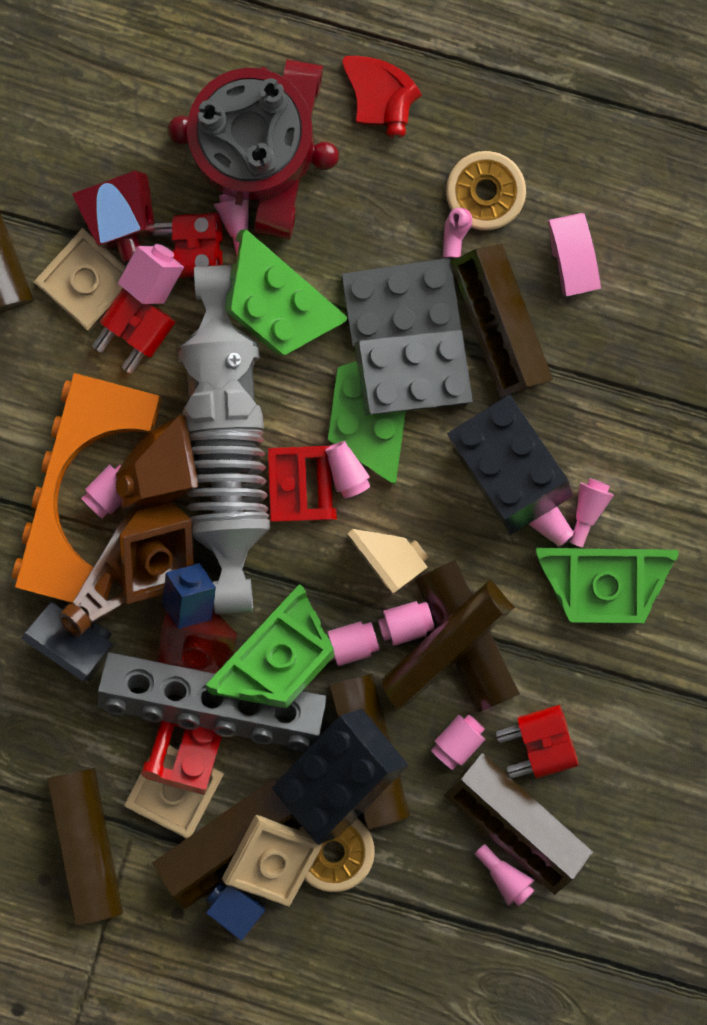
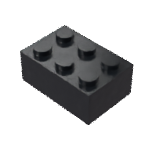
(510, 464)
(339, 776)

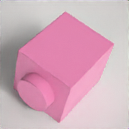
(151, 274)

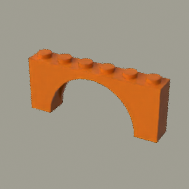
(90, 413)

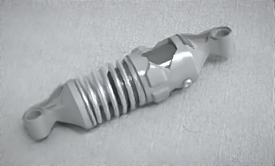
(224, 436)

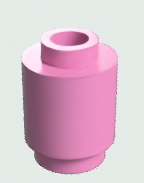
(102, 493)
(406, 623)
(353, 642)
(459, 741)

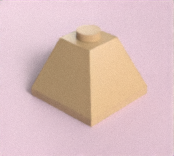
(390, 557)

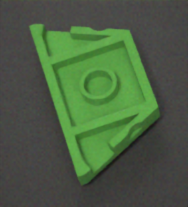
(276, 300)
(371, 438)
(606, 582)
(277, 657)

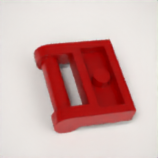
(289, 486)
(193, 760)

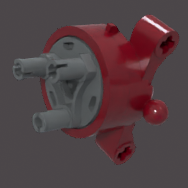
(257, 138)

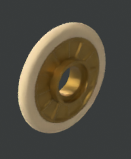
(495, 169)
(351, 868)

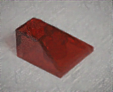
(198, 646)

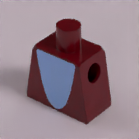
(118, 212)

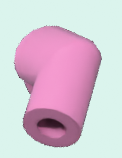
(455, 229)

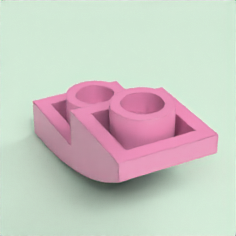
(575, 254)

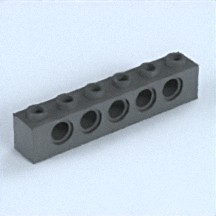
(162, 680)

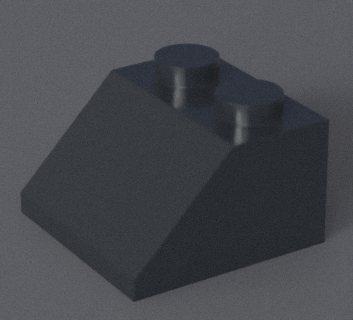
(76, 654)

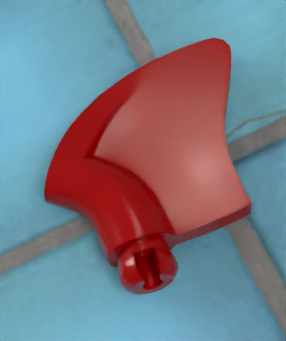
(381, 93)

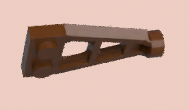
(73, 617)

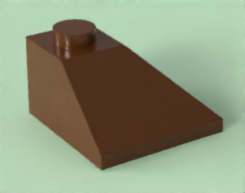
(158, 467)
(151, 545)

